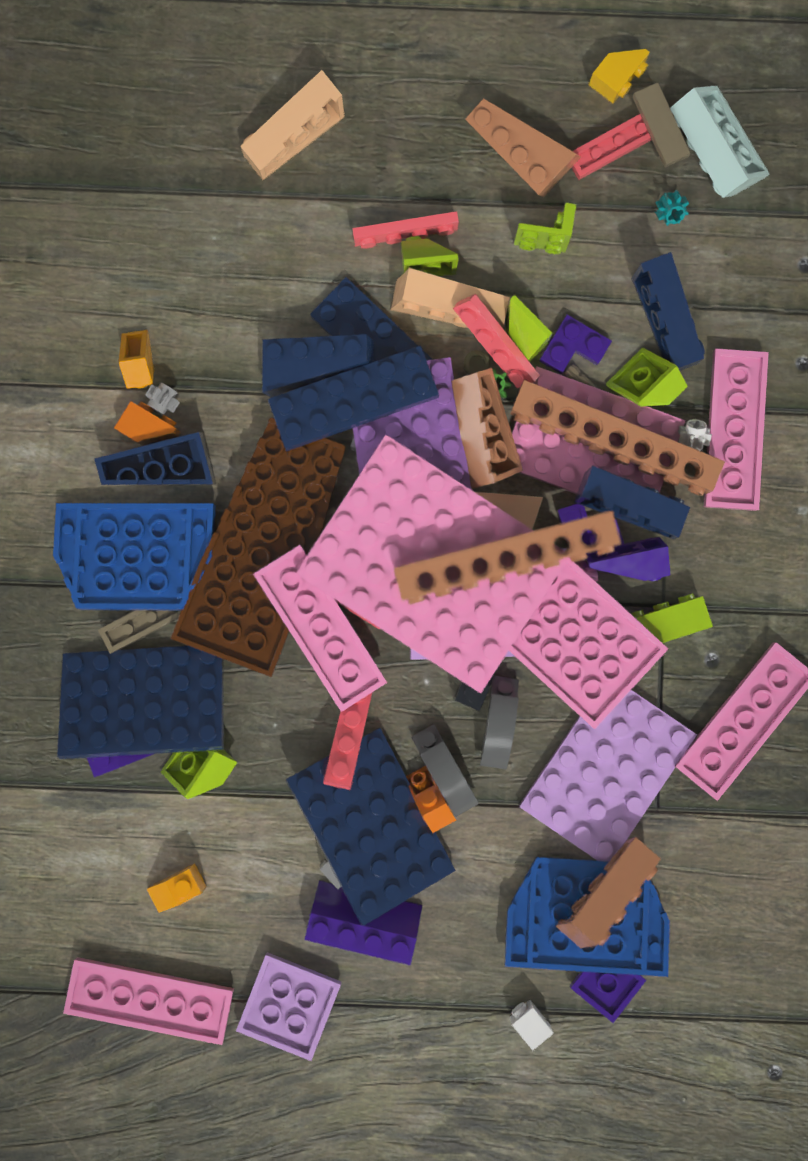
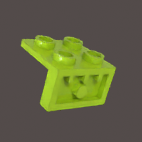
(553, 239)

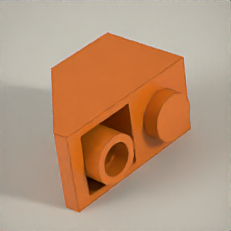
(144, 427)
(430, 800)

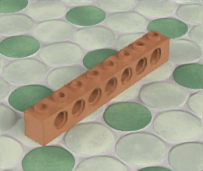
(706, 466)
(601, 525)

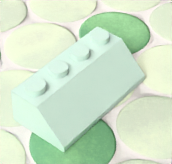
(718, 140)

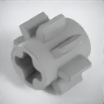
(162, 398)

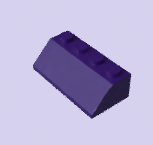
(386, 937)

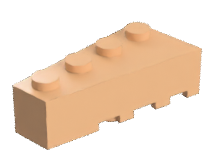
(294, 125)

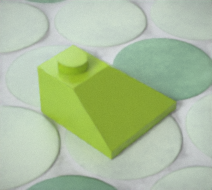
(428, 257)
(526, 329)
(648, 380)
(198, 771)

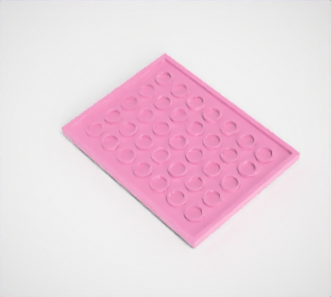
(412, 513)

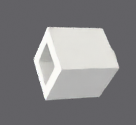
(530, 1024)

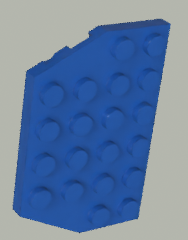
(131, 552)
(546, 896)

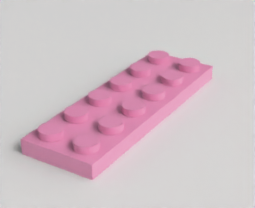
(737, 427)
(320, 631)
(745, 721)
(148, 1000)

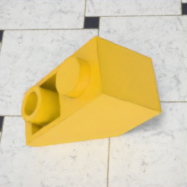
(616, 72)

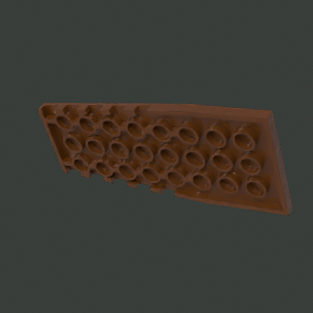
(270, 513)

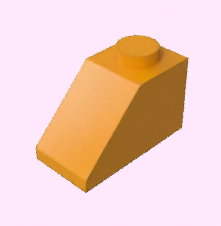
(136, 359)
(177, 888)

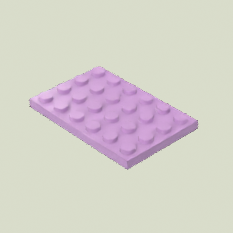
(607, 775)

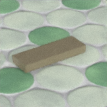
(661, 124)

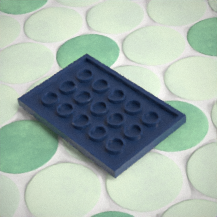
(140, 702)
(371, 831)

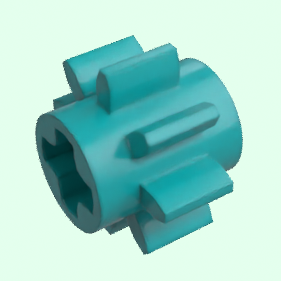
(672, 208)

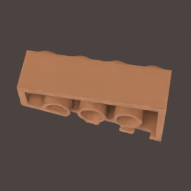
(525, 149)
(484, 429)
(610, 894)

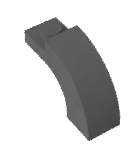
(500, 723)
(444, 770)

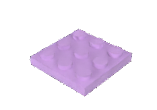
(288, 1006)

